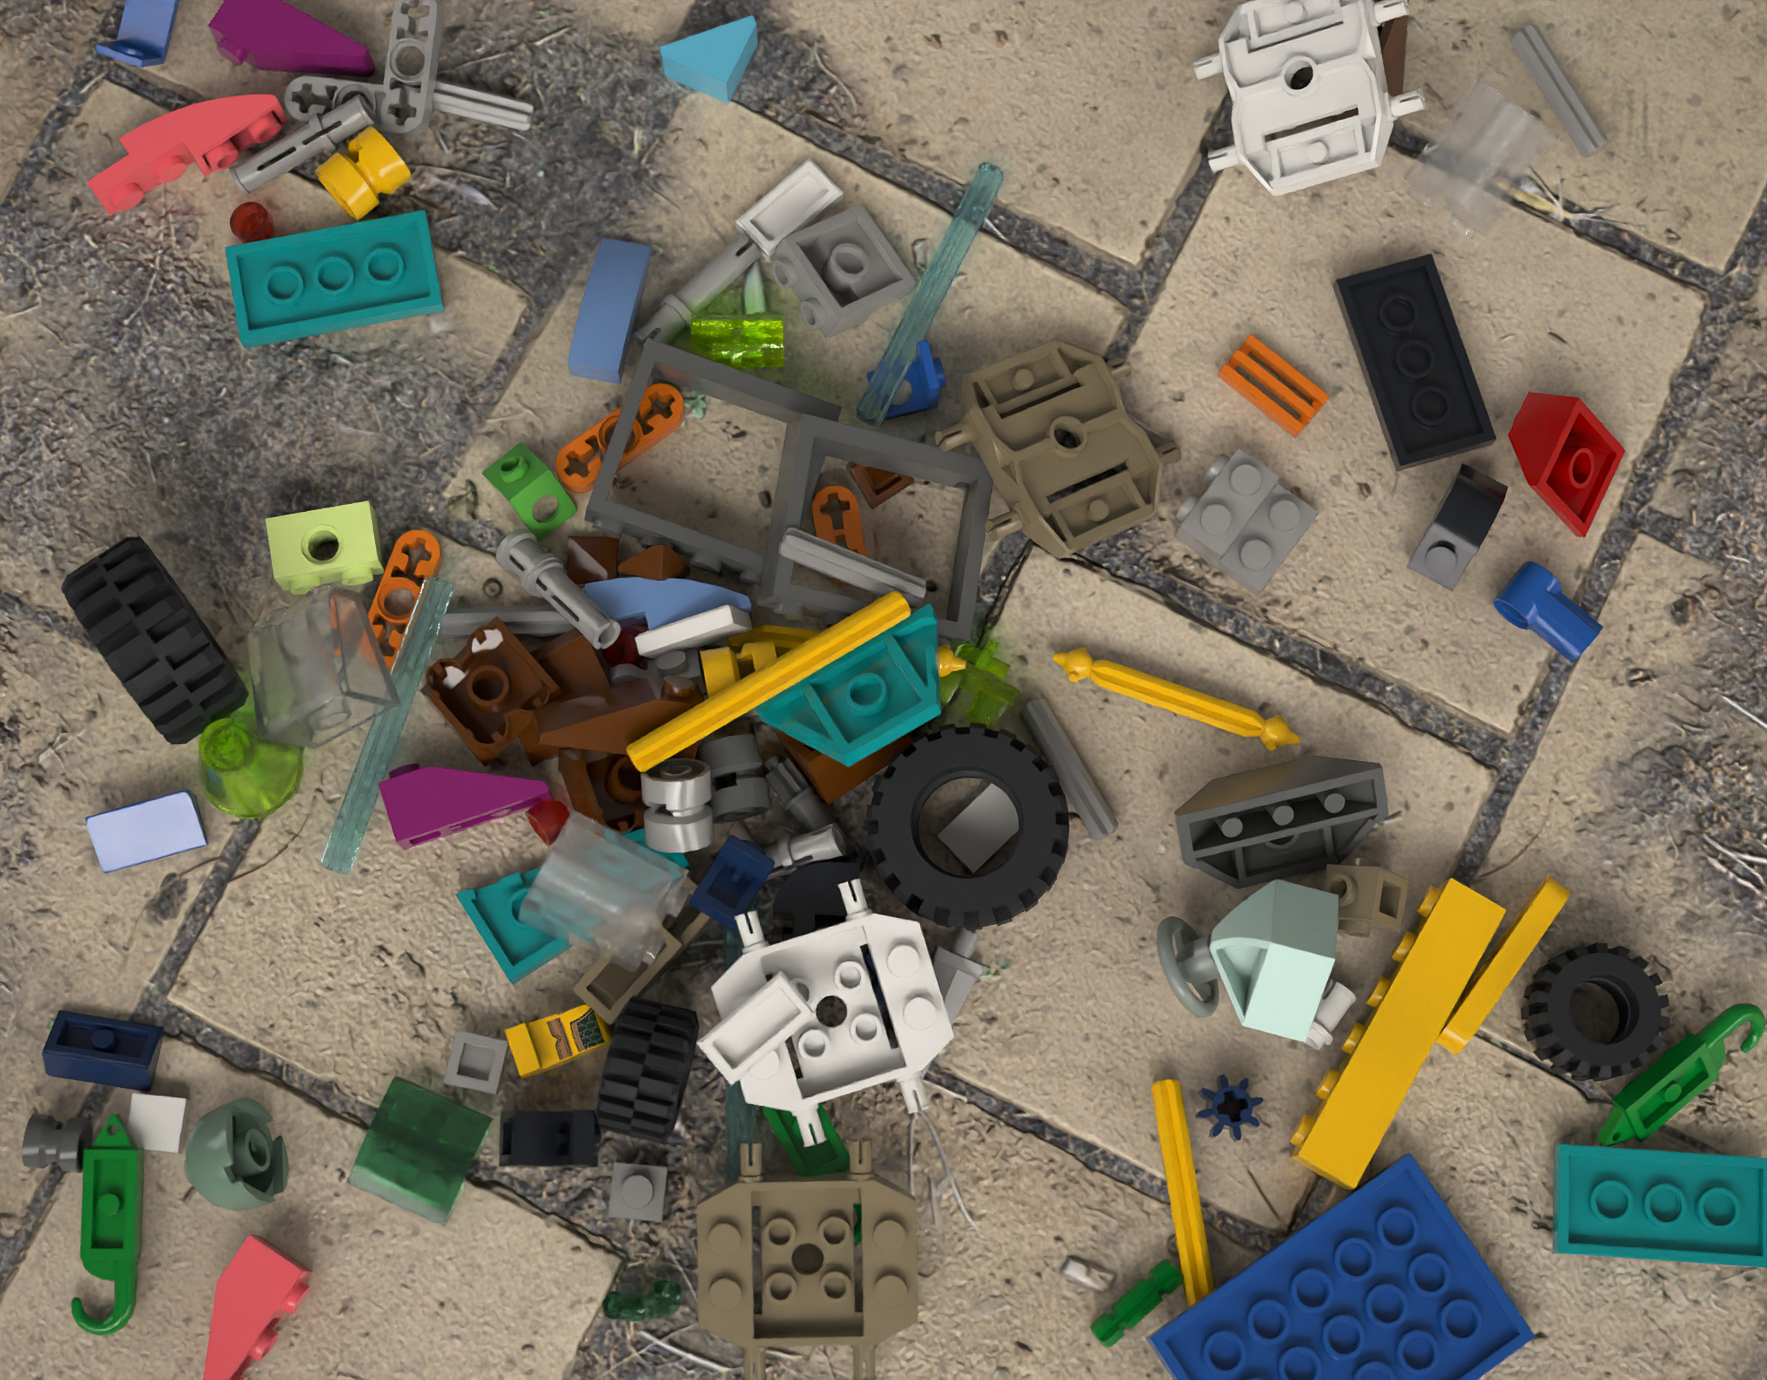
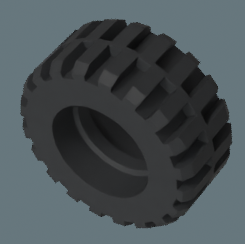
(154, 640)
(956, 755)

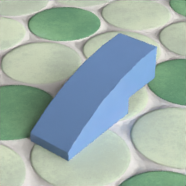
(609, 311)
(659, 603)

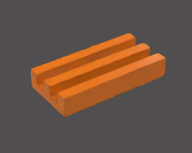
(1286, 373)

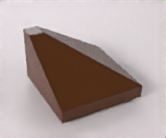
(877, 484)
(592, 559)
(655, 564)

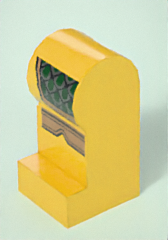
(557, 1040)

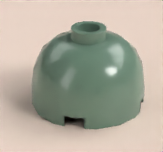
(234, 1157)

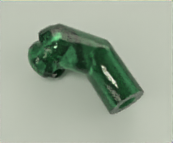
(644, 1307)

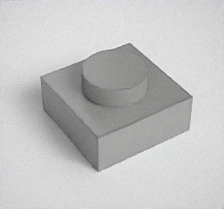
(477, 1062)
(638, 1192)

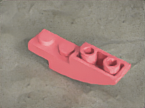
(201, 133)

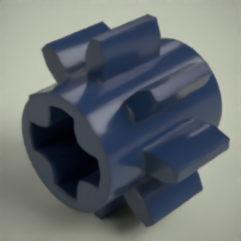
(1223, 1121)

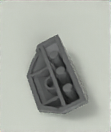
(1281, 819)

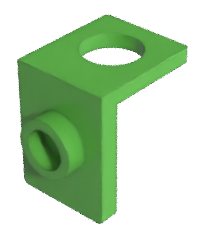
(525, 479)

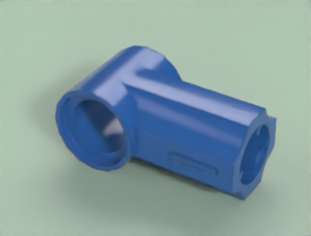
(1536, 603)

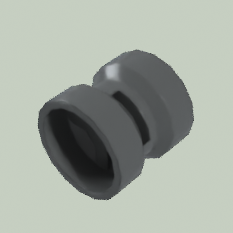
(54, 1142)

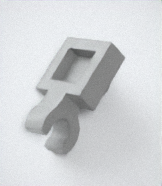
(675, 662)

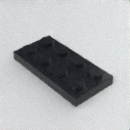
(1414, 362)

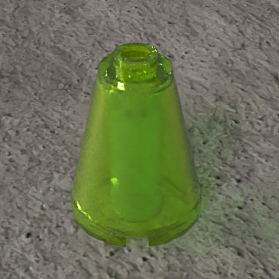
(244, 772)

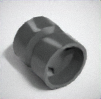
(732, 760)

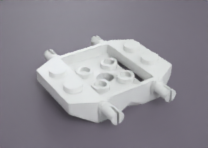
(1262, 53)
(858, 1049)

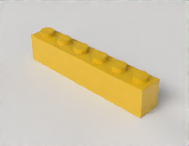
(1397, 1033)

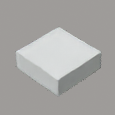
(158, 1122)

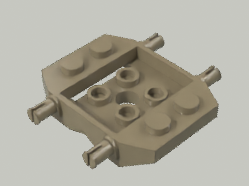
(1011, 422)
(807, 1304)

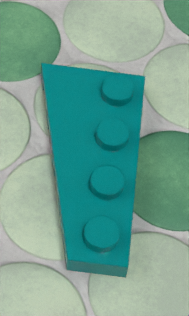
(513, 943)

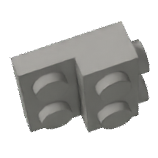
(840, 271)
(1244, 520)

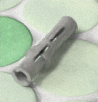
(353, 115)
(698, 292)

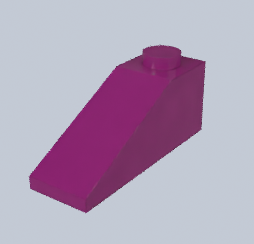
(285, 39)
(445, 801)

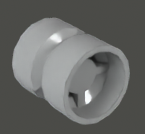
(677, 810)

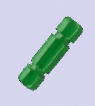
(1136, 1303)

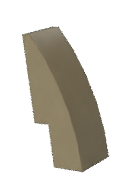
(610, 987)

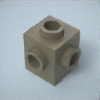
(1367, 897)

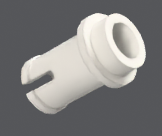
(1332, 1007)

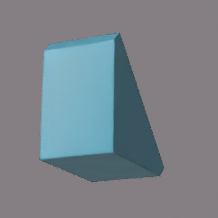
(712, 59)

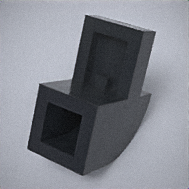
(1458, 526)
(813, 896)
(549, 1139)

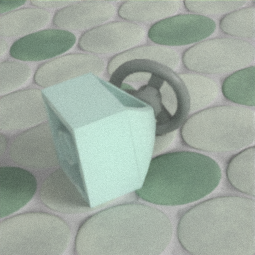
(1267, 951)

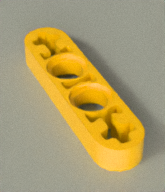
(1503, 964)

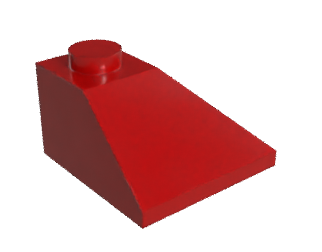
(1565, 456)

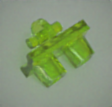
(739, 339)
(991, 693)

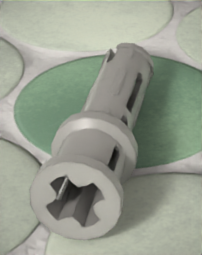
(545, 577)

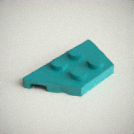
(865, 694)

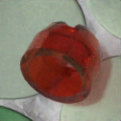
(247, 224)
(615, 655)
(548, 819)

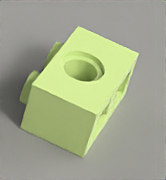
(298, 535)

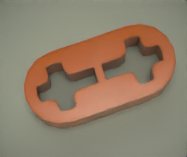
(851, 522)

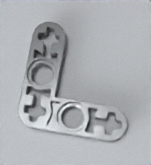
(385, 97)

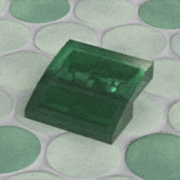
(419, 1150)

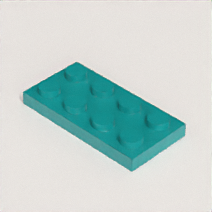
(334, 279)
(1660, 1205)

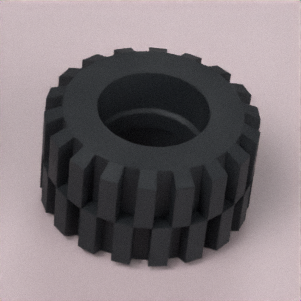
(1637, 1007)
(647, 1070)

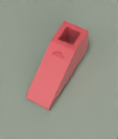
(249, 1304)

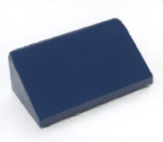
(103, 1051)

